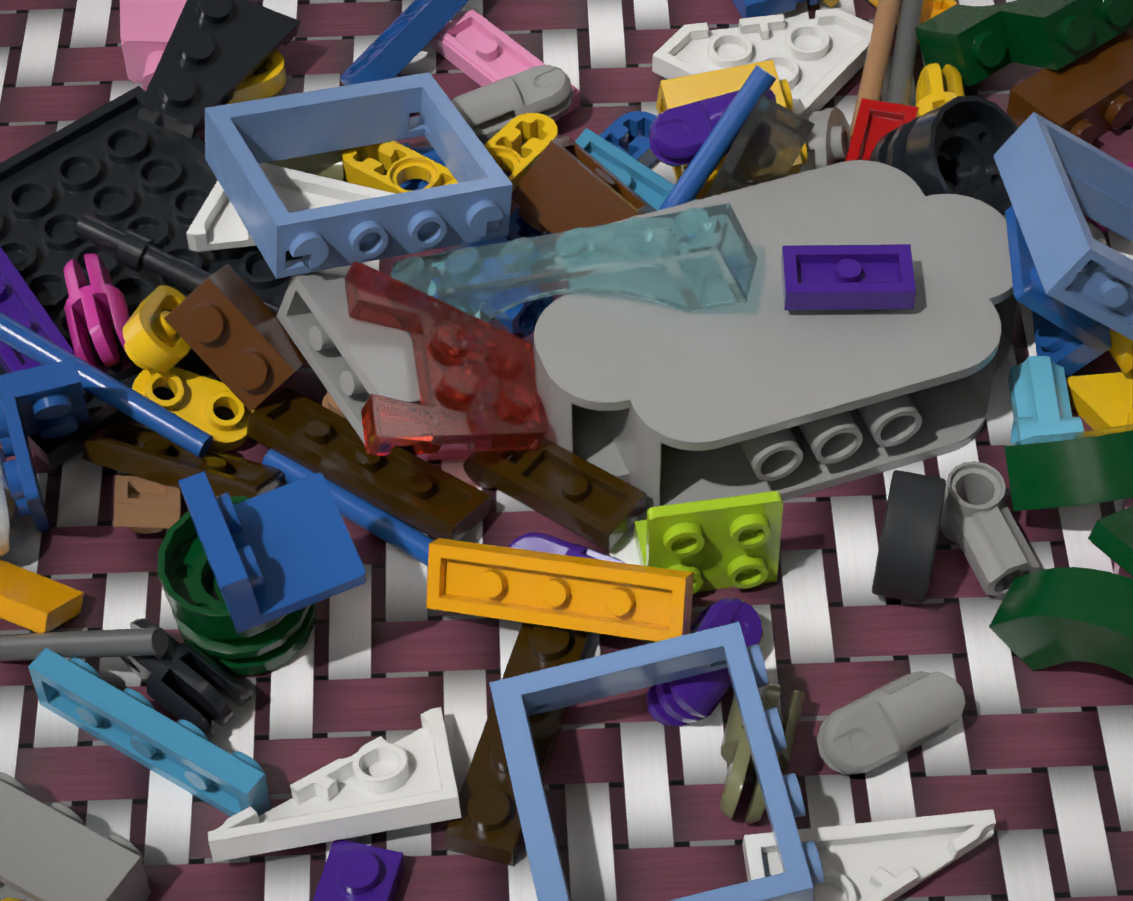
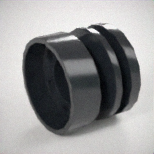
(952, 150)

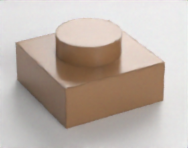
(145, 504)

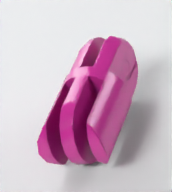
(94, 311)

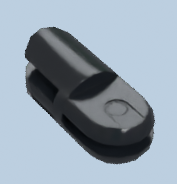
(178, 676)

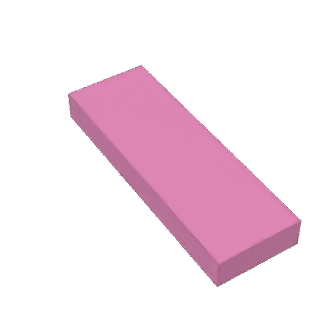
(486, 52)

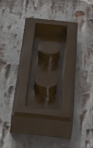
(162, 461)

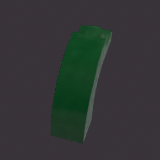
(1071, 468)
(1068, 618)

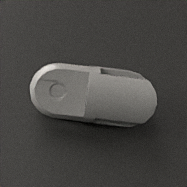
(535, 90)
(889, 721)

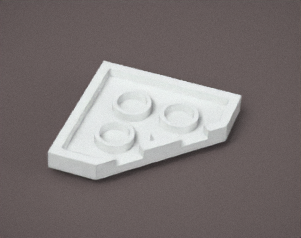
(810, 54)

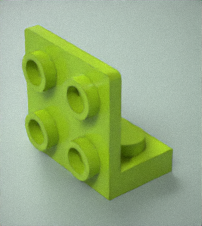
(718, 539)

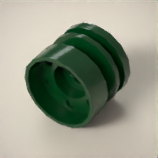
(204, 614)

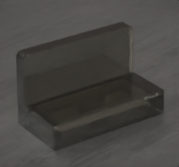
(762, 148)

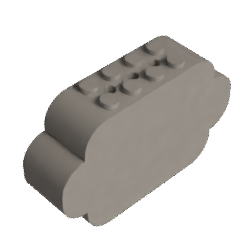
(782, 395)

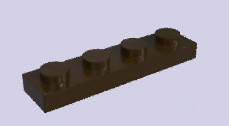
(393, 482)
(487, 801)

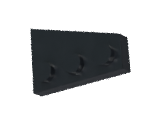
(209, 57)

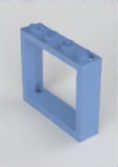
(346, 118)
(1051, 187)
(637, 669)

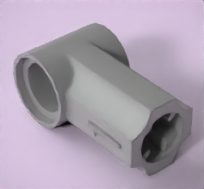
(985, 528)

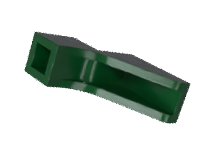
(1022, 32)

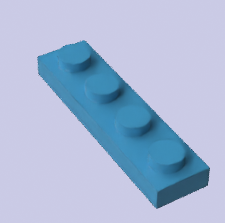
(135, 729)

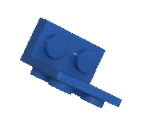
(1059, 330)
(35, 402)
(274, 547)

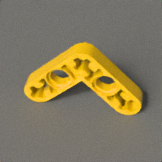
(370, 163)

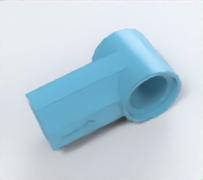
(1040, 399)

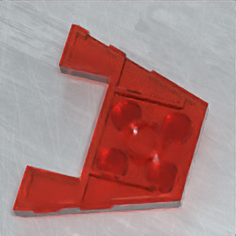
(470, 375)

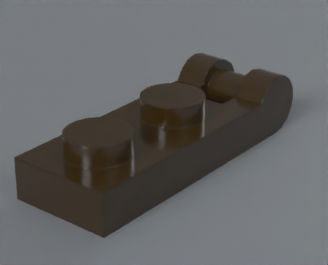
(562, 489)

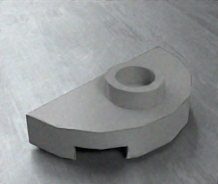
(828, 137)

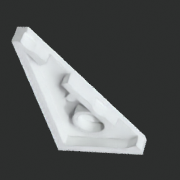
(220, 226)
(353, 797)
(877, 857)

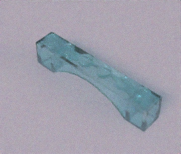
(675, 258)

